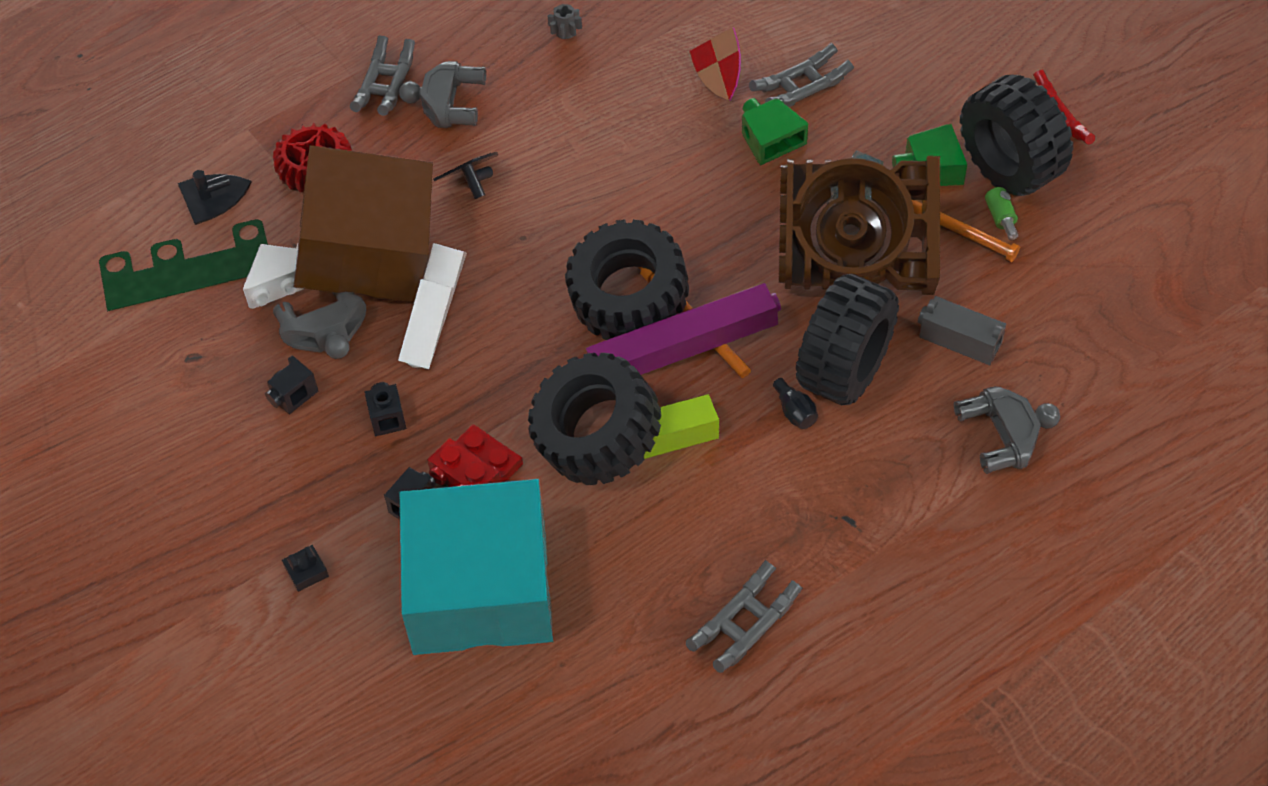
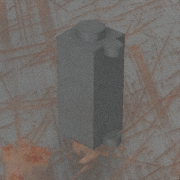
(961, 330)

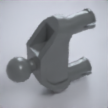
(440, 91)
(325, 328)
(1014, 422)

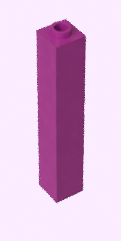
(695, 330)

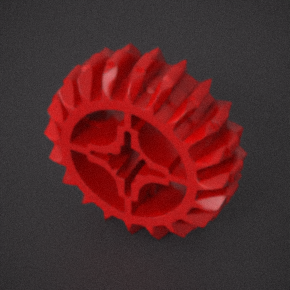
(293, 150)

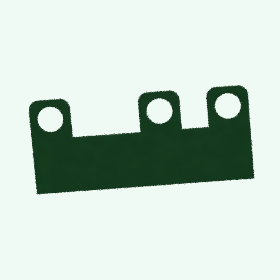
(177, 273)

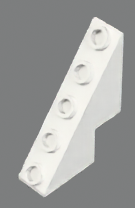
(271, 275)
(431, 305)

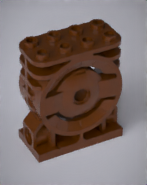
(810, 187)

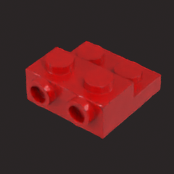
(473, 460)

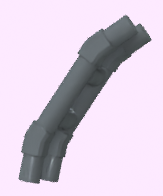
(377, 67)
(808, 68)
(745, 599)

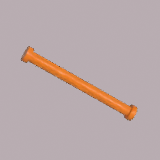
(974, 234)

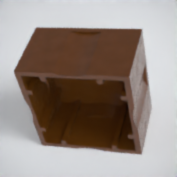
(364, 224)

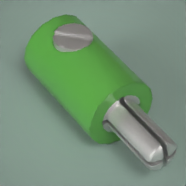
(1002, 211)

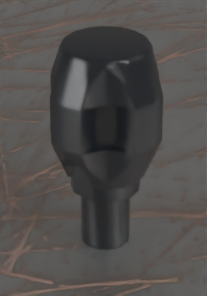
(796, 405)

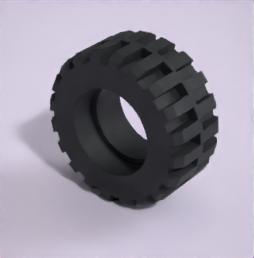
(1016, 134)
(618, 248)
(847, 339)
(615, 445)

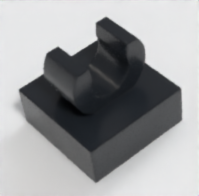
(305, 568)

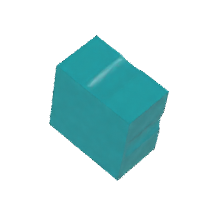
(474, 567)

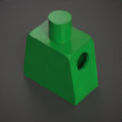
(772, 129)
(937, 142)

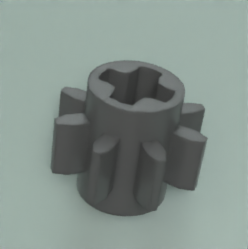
(564, 21)

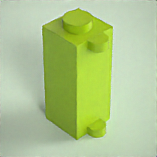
(685, 425)

